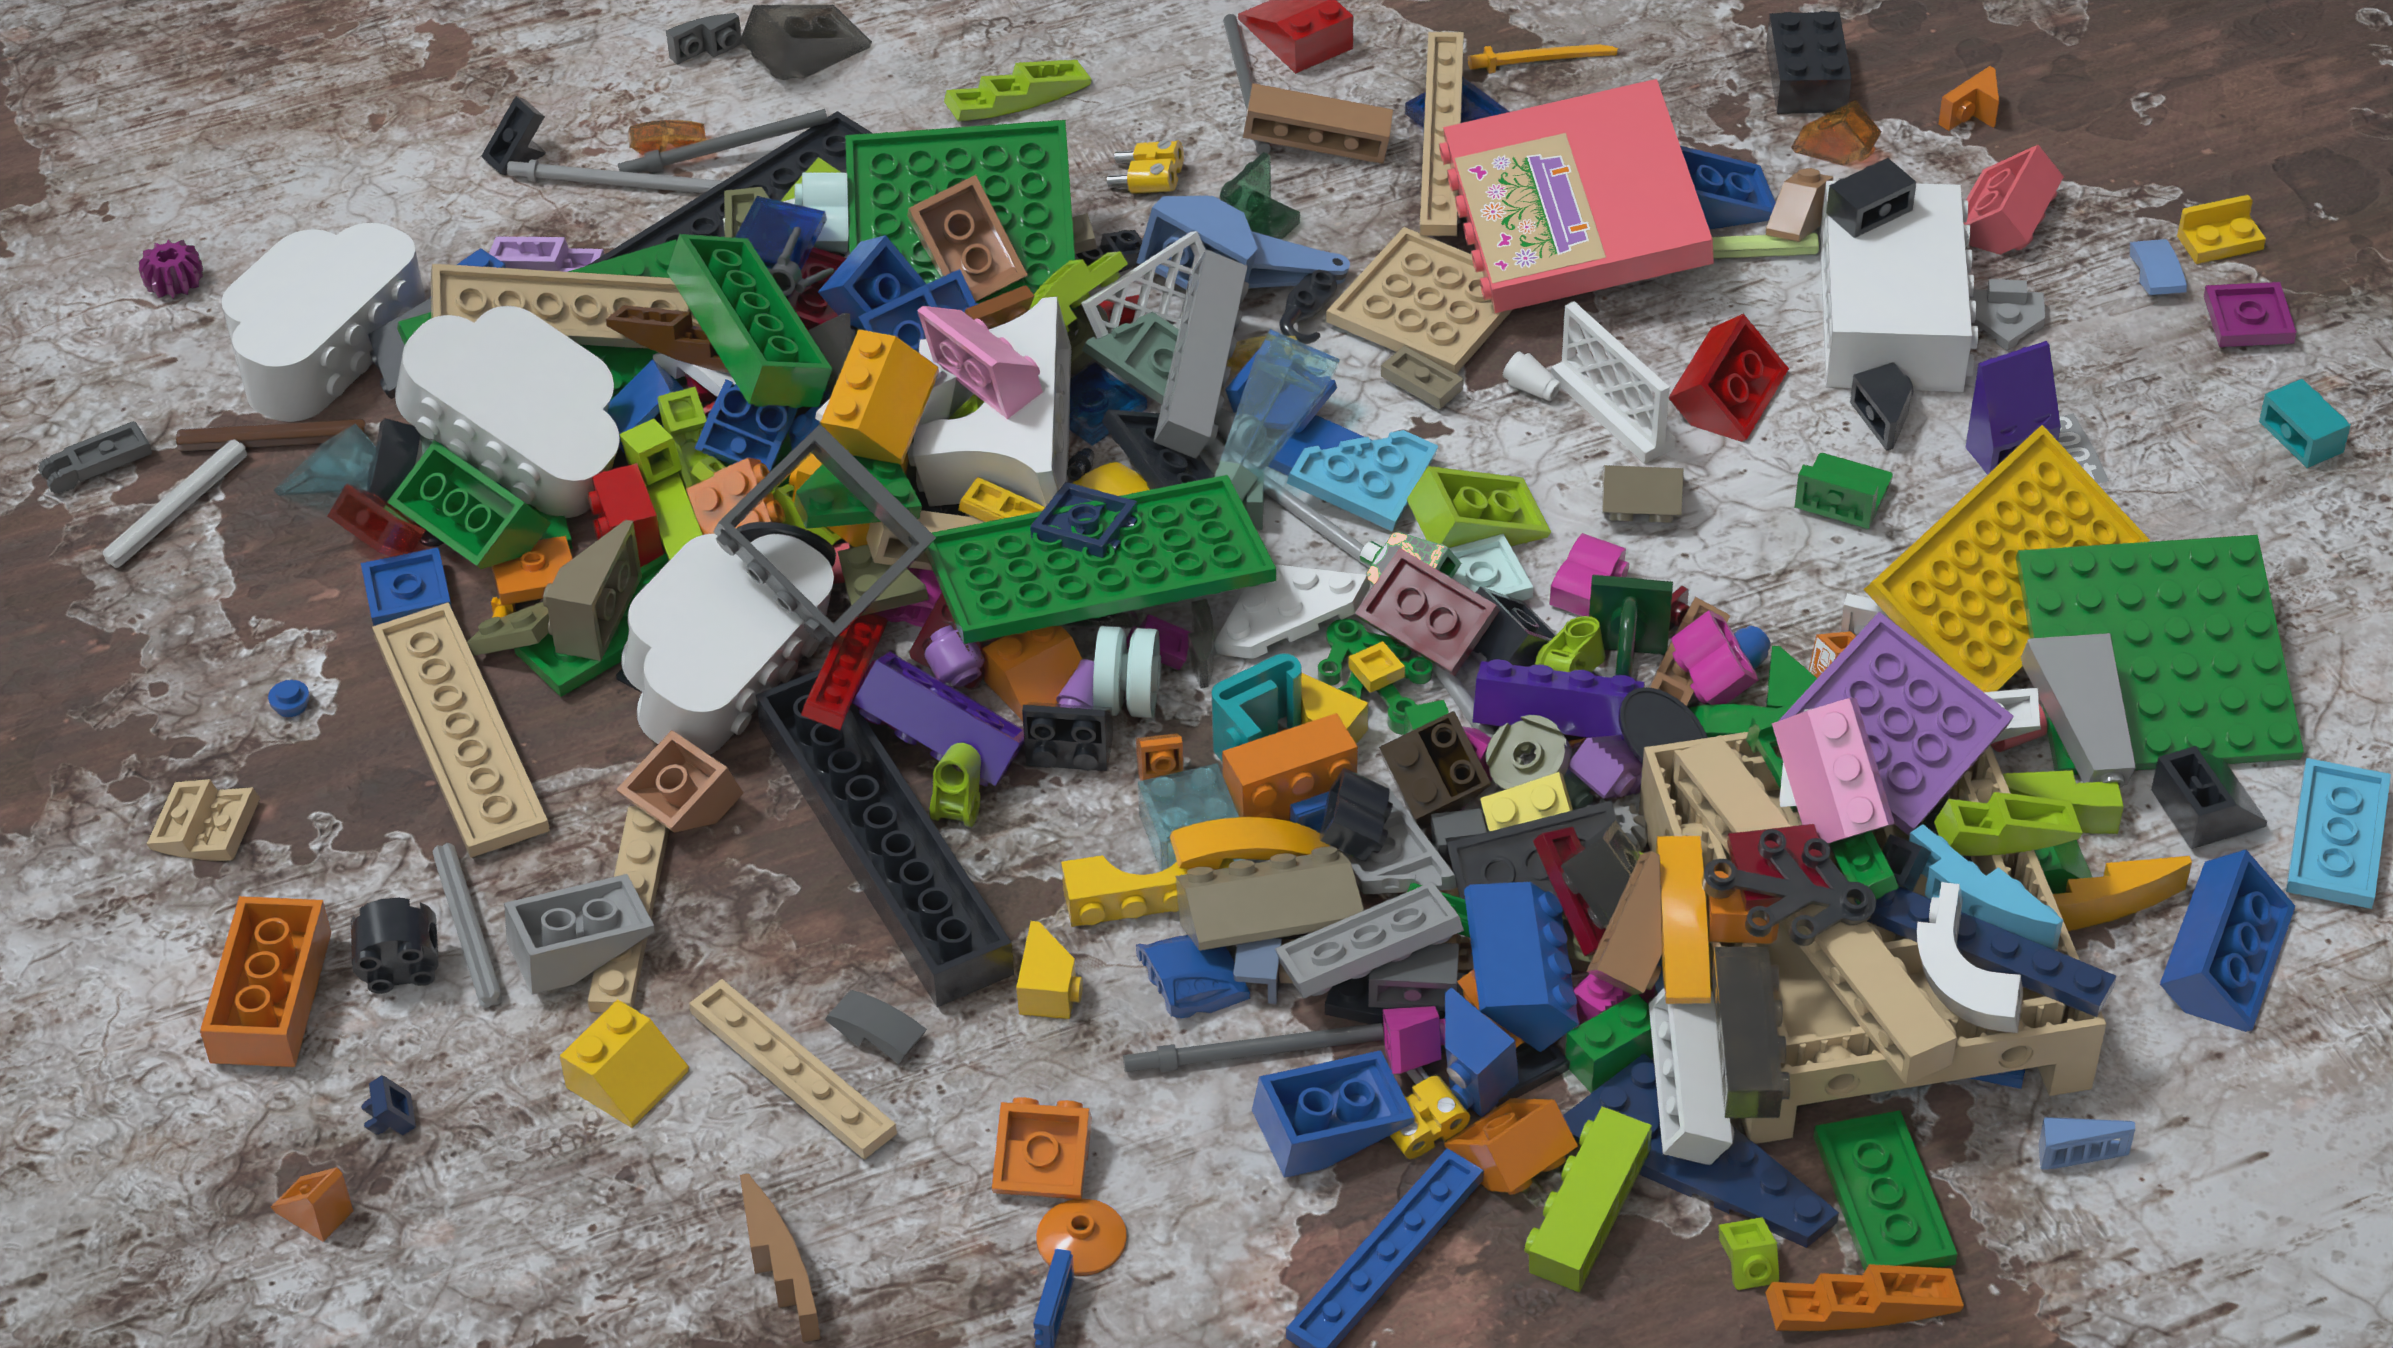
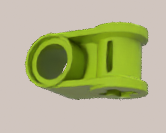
(1574, 647)
(956, 792)

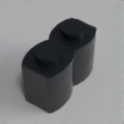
(1356, 815)

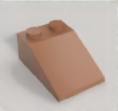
(965, 234)

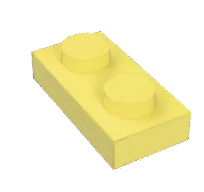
(1527, 802)

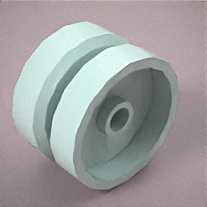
(1130, 672)

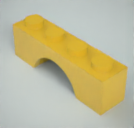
(1103, 893)

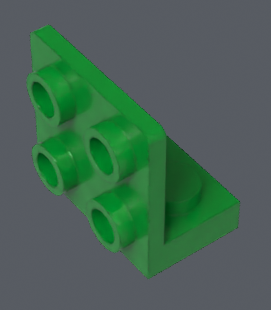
(1842, 489)

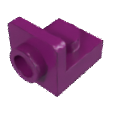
(1172, 640)

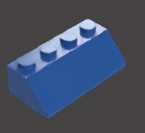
(2228, 942)
(1521, 960)

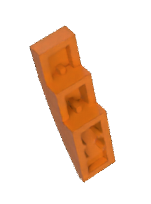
(1864, 1301)

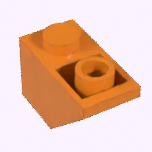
(1159, 755)

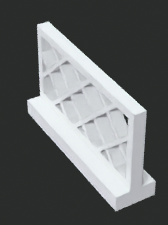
(1148, 270)
(1597, 390)

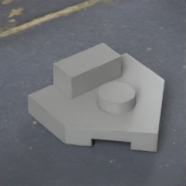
(2008, 311)

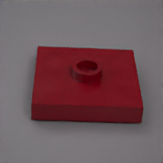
(1745, 856)

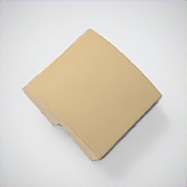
(203, 821)

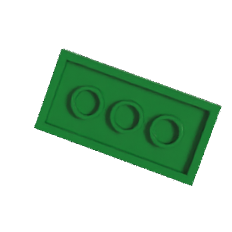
(1884, 1192)

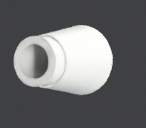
(1530, 376)

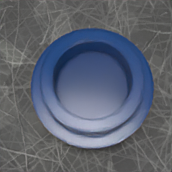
(289, 698)

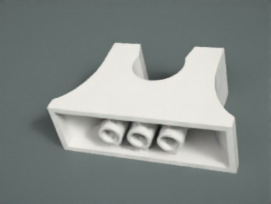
(1014, 453)

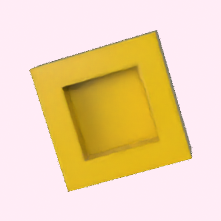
(1376, 667)

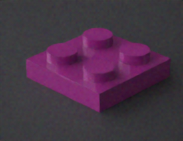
(2249, 314)

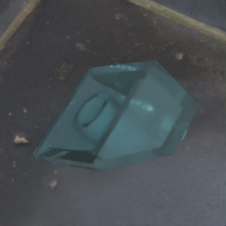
(332, 465)

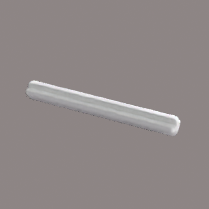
(174, 503)

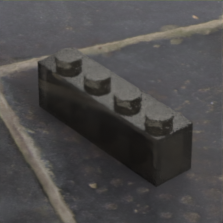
(1748, 1032)

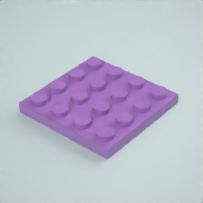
(1917, 713)

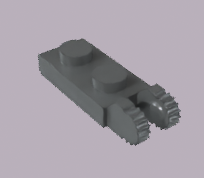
(94, 457)

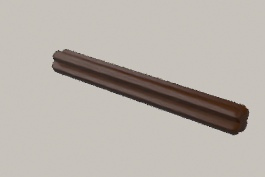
(263, 435)

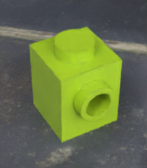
(652, 451)

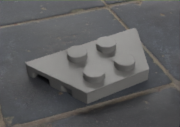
(1403, 859)

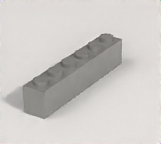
(1201, 355)

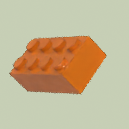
(266, 981)

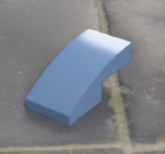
(2158, 267)

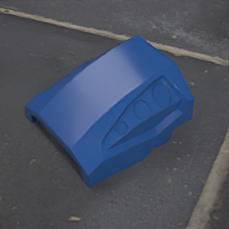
(744, 430)
(1191, 977)

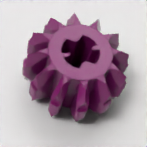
(170, 268)

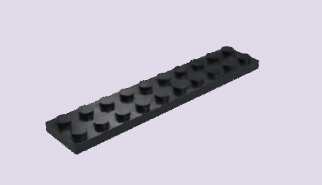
(772, 172)

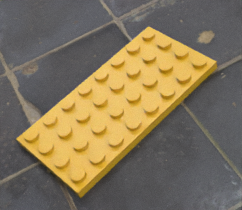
(1961, 578)

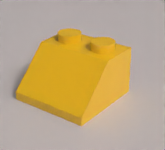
(622, 1064)

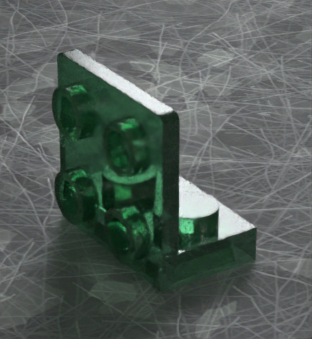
(1252, 195)

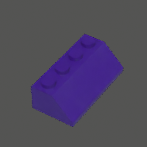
(1572, 700)
(937, 716)

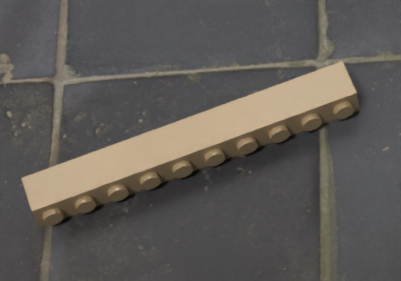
(1847, 956)

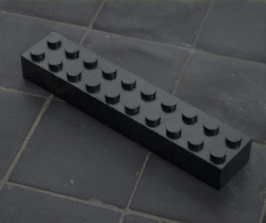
(889, 845)

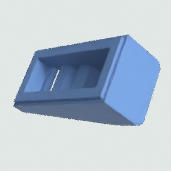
(2082, 1141)

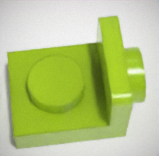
(1751, 1252)

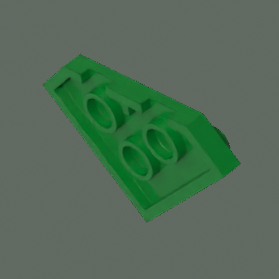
(828, 503)

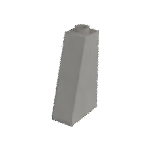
(2084, 701)

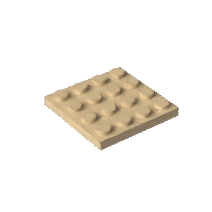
(1421, 299)

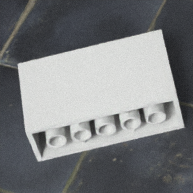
(1901, 294)

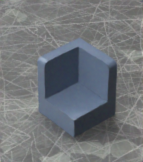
(1259, 964)

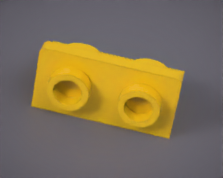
(2220, 230)

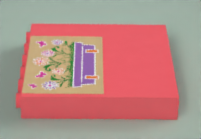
(1575, 196)

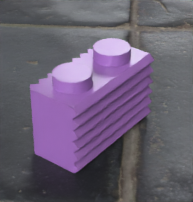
(1607, 766)

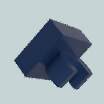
(389, 1107)

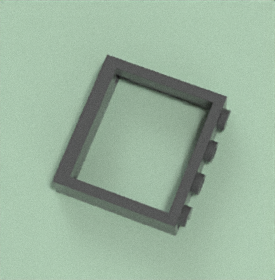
(866, 489)

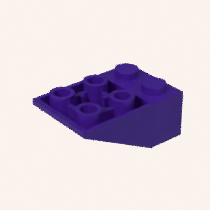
(2010, 402)

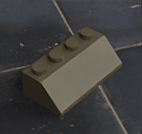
(1267, 898)

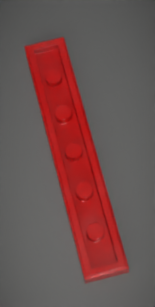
(844, 671)

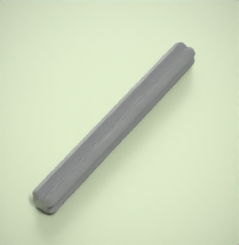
(467, 925)

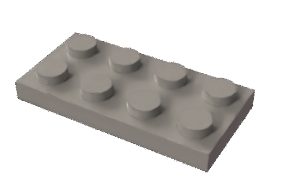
(1369, 940)

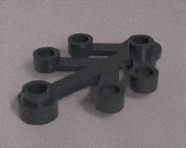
(1795, 890)

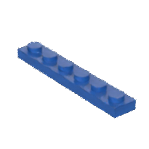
(1385, 1253)

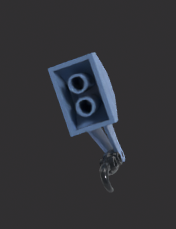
(1268, 259)

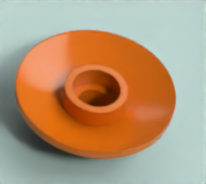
(1093, 1247)

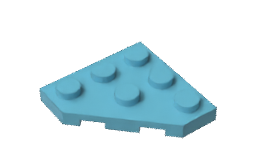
(1365, 474)

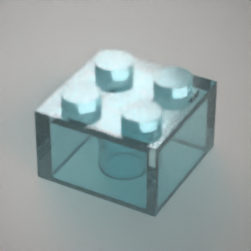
(1181, 801)

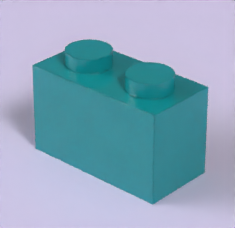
(2304, 423)

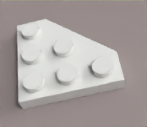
(1288, 608)

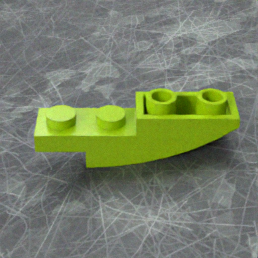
(1075, 280)

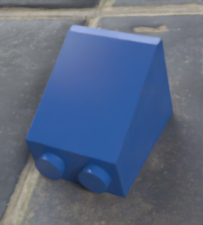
(638, 399)

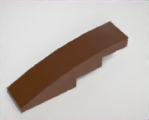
(667, 333)

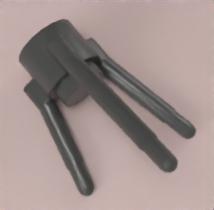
(788, 274)

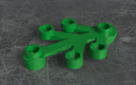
(1349, 638)

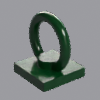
(1631, 616)

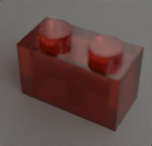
(375, 522)

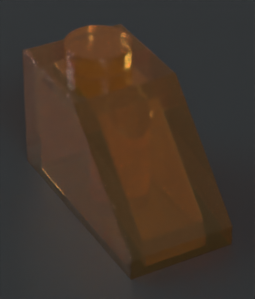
(1839, 136)

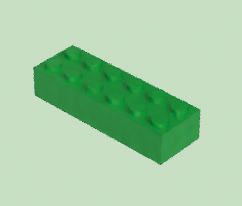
(749, 321)

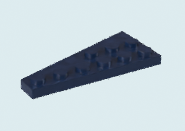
(1738, 1180)

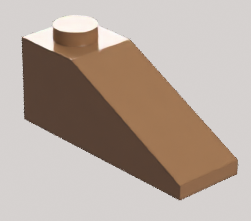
(1633, 937)

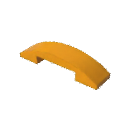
(1241, 838)

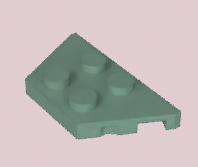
(1138, 353)

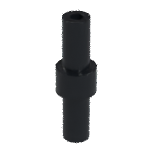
(1080, 463)

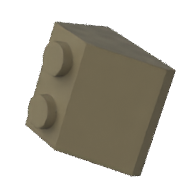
(1642, 491)

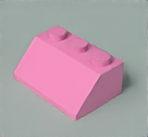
(980, 359)
(1833, 771)

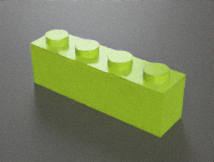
(1589, 1198)

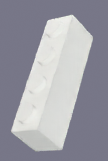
(1689, 1080)

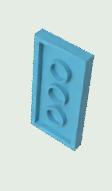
(2338, 833)

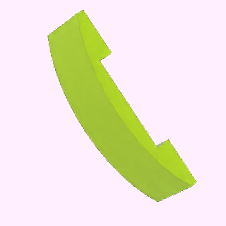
(684, 421)

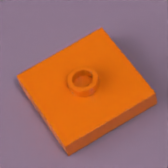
(528, 575)

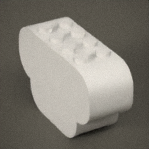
(308, 310)
(513, 404)
(716, 637)

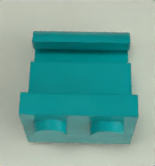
(1254, 701)

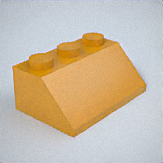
(879, 397)

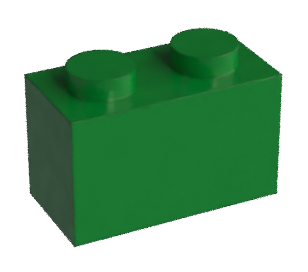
(1609, 1042)

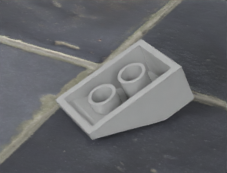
(574, 930)

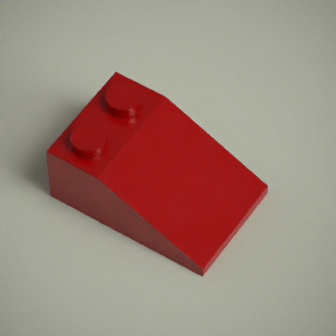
(1301, 30)

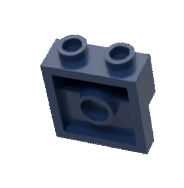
(1074, 494)

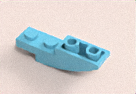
(1990, 897)

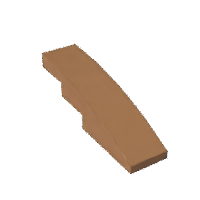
(776, 1251)

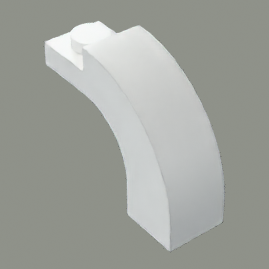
(1969, 992)

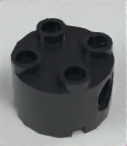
(394, 944)

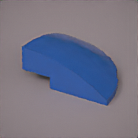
(901, 314)

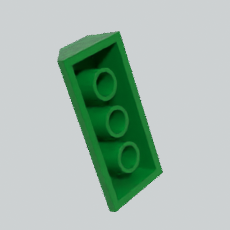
(467, 509)

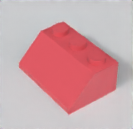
(2011, 201)

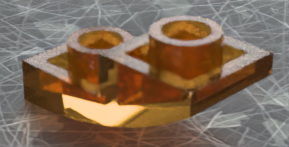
(657, 134)

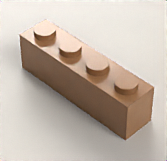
(1318, 123)

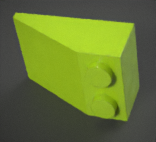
(1472, 506)

